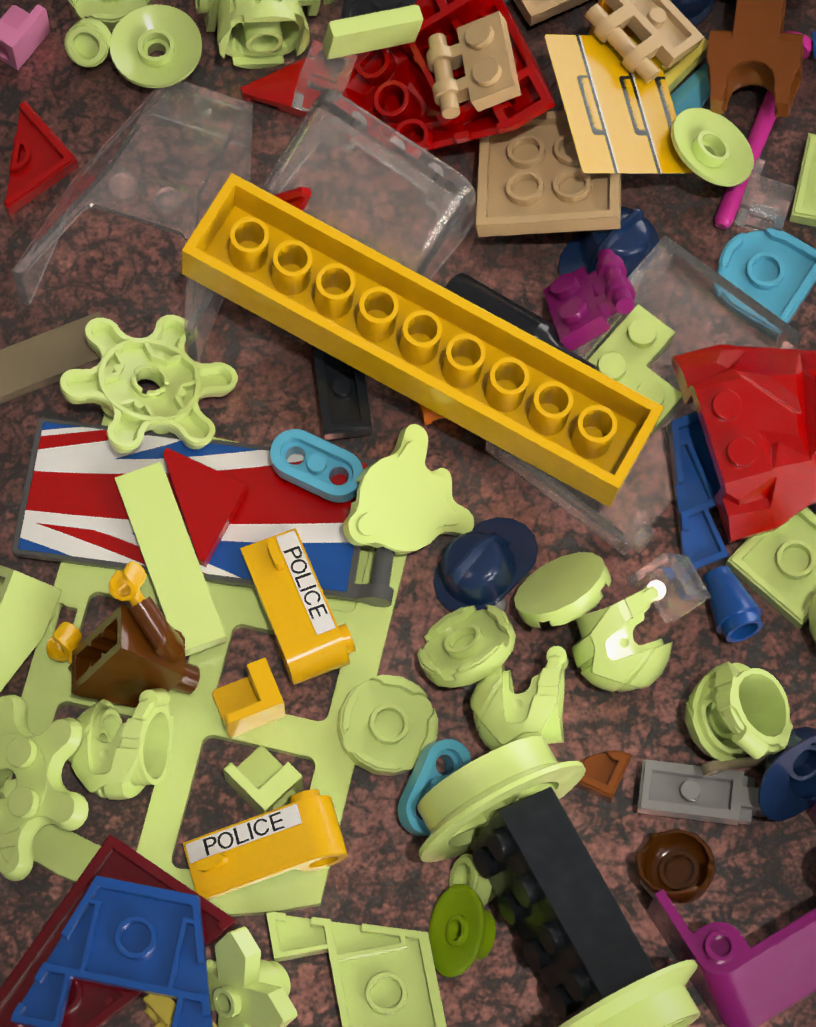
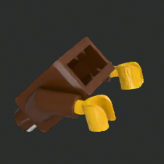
(128, 650)

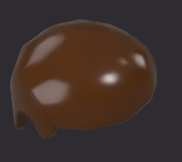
(678, 864)

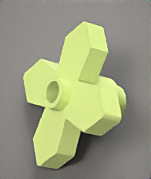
(247, 988)

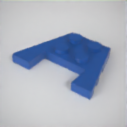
(694, 490)
(130, 941)

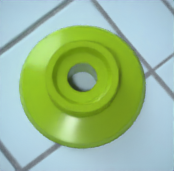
(460, 931)

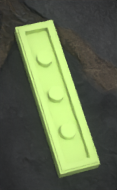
(170, 557)

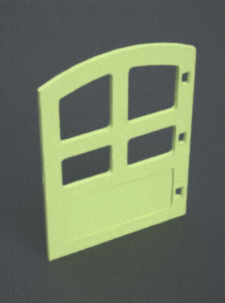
(198, 719)

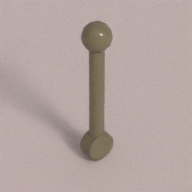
(715, 766)

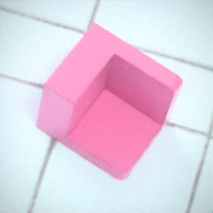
(22, 34)

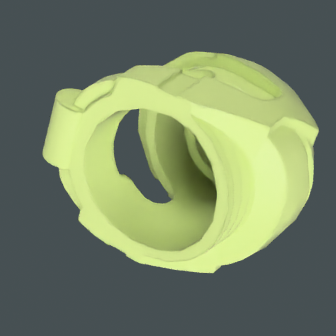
(607, 646)
(738, 713)
(508, 717)
(120, 756)

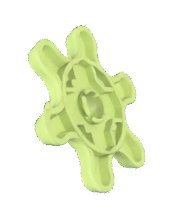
(155, 358)
(39, 788)

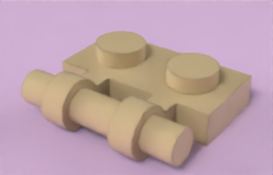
(656, 23)
(487, 62)

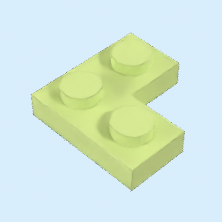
(632, 351)

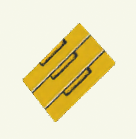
(613, 114)

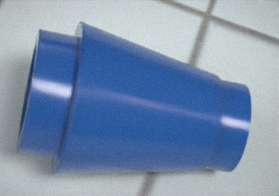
(732, 607)

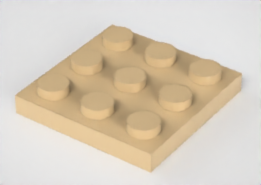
(536, 183)

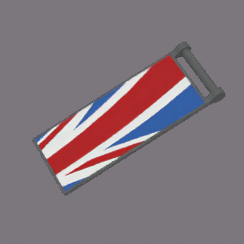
(79, 518)

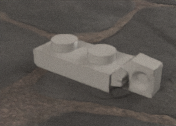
(685, 793)

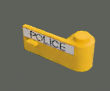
(297, 607)
(284, 839)

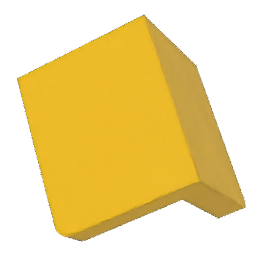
(250, 700)

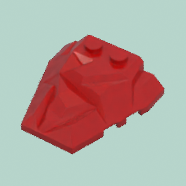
(398, 84)
(758, 429)

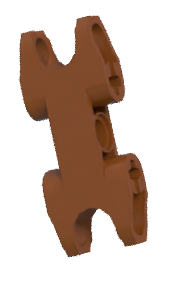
(756, 55)

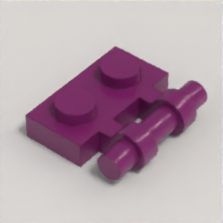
(585, 300)

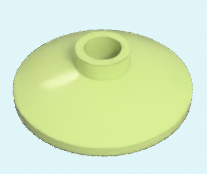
(151, 30)
(712, 147)

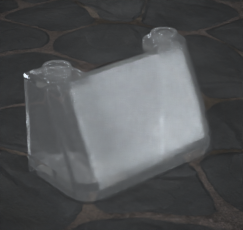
(375, 185)

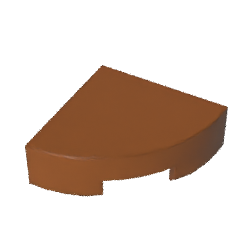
(604, 773)

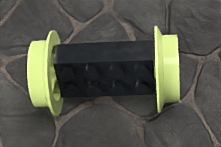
(551, 888)

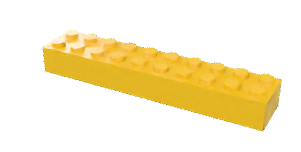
(420, 339)

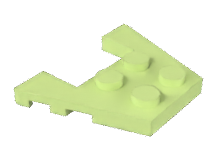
(377, 971)

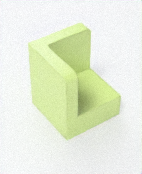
(264, 781)

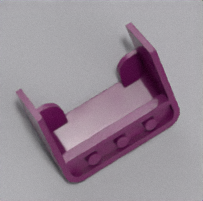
(738, 981)

